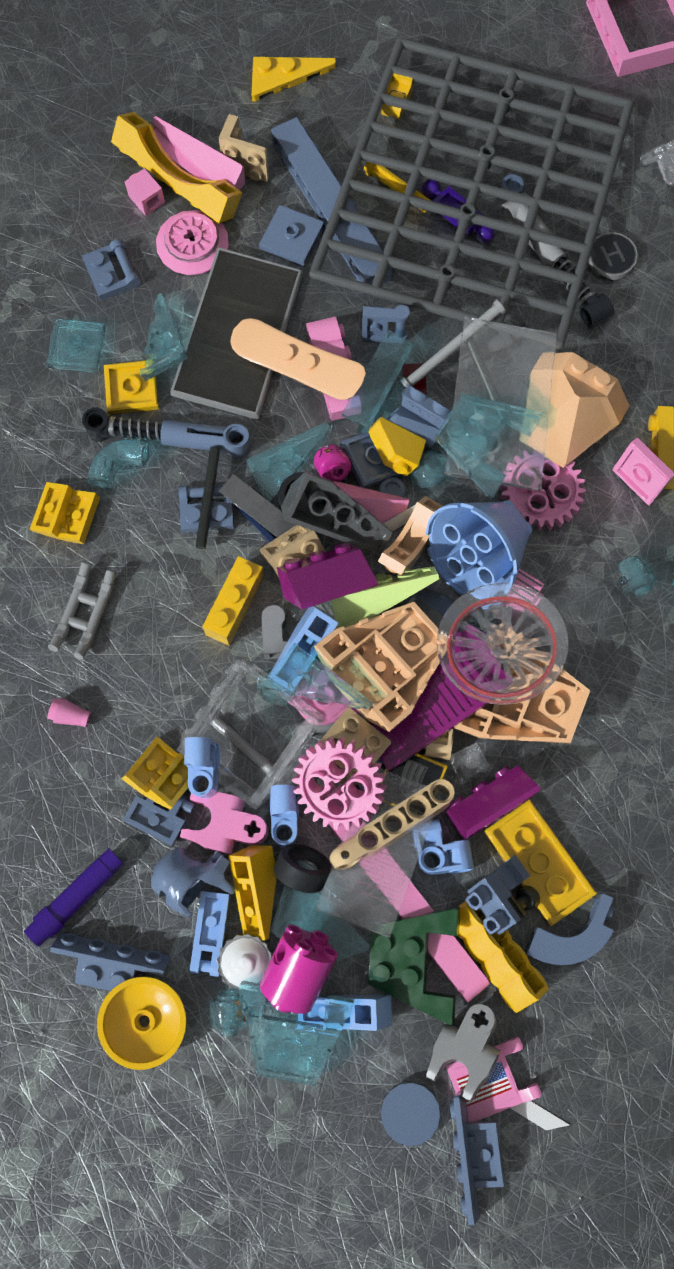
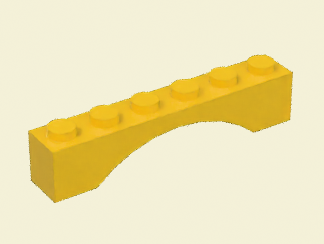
(138, 140)

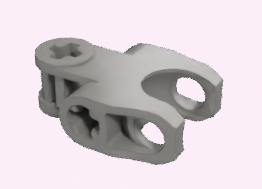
(467, 1046)

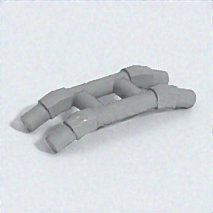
(77, 596)

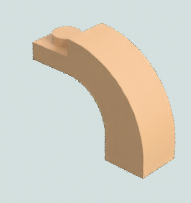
(411, 540)

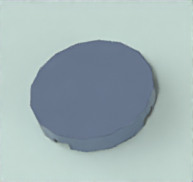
(410, 1114)

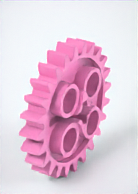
(563, 481)
(321, 764)

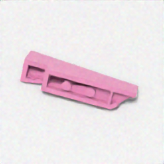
(196, 156)

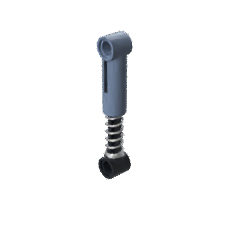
(169, 432)

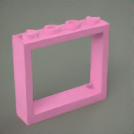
(621, 59)

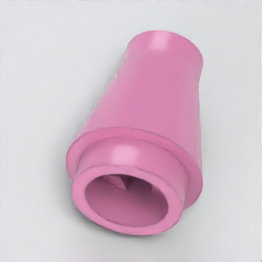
(68, 713)

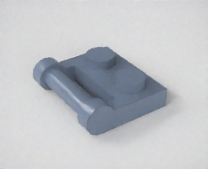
(103, 272)
(376, 321)
(221, 512)

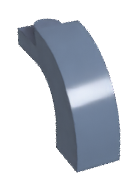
(571, 950)

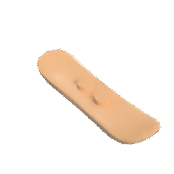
(297, 360)

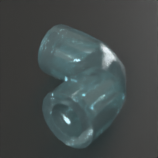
(114, 456)

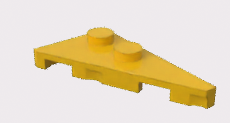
(285, 72)

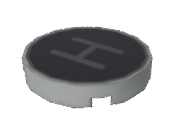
(612, 256)

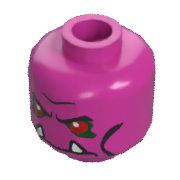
(332, 463)

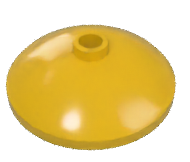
(121, 1029)

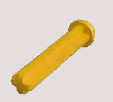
(389, 179)

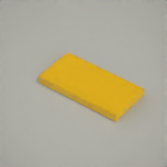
(550, 866)

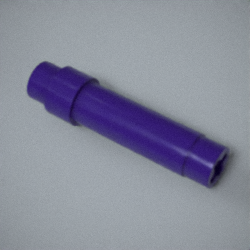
(53, 917)

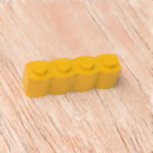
(501, 961)

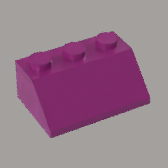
(325, 576)
(491, 801)

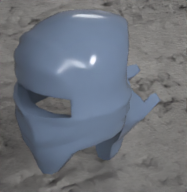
(184, 877)

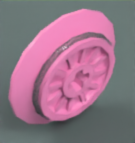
(193, 256)

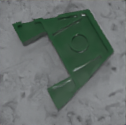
(400, 962)

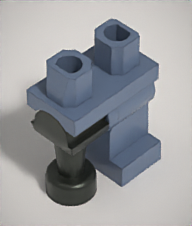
(496, 901)

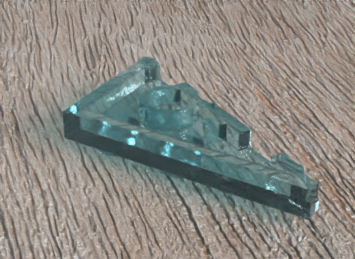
(164, 343)
(283, 460)
(305, 676)

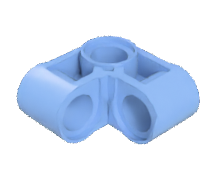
(202, 761)
(284, 812)
(452, 857)

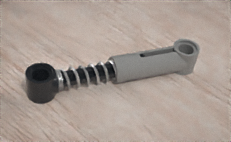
(593, 307)

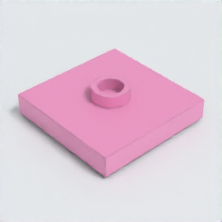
(643, 471)

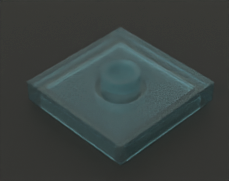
(76, 345)

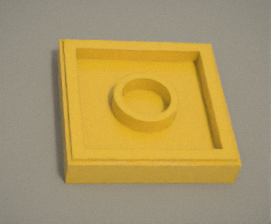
(127, 389)

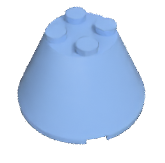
(477, 543)

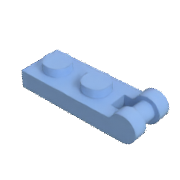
(209, 931)

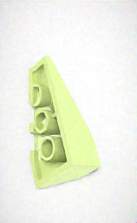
(379, 598)

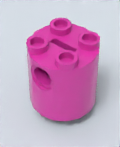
(298, 970)

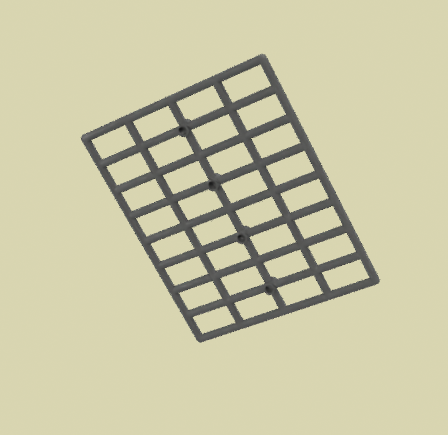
(466, 214)

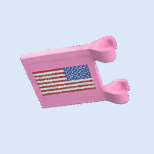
(499, 1090)

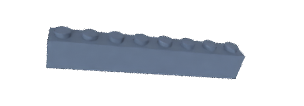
(321, 190)

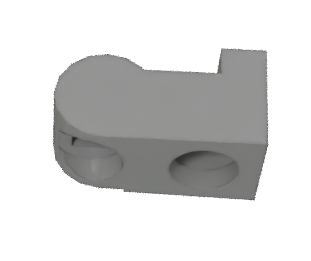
(272, 629)

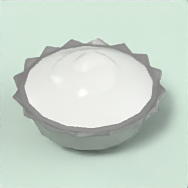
(243, 960)

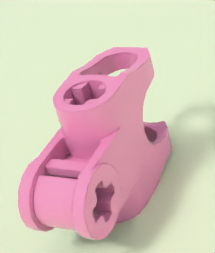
(227, 824)

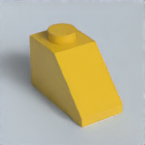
(397, 446)

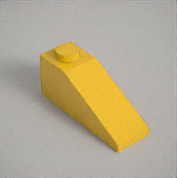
(254, 888)

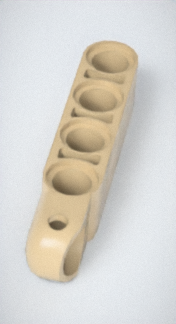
(357, 851)

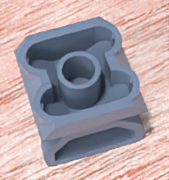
(419, 414)

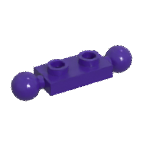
(432, 190)

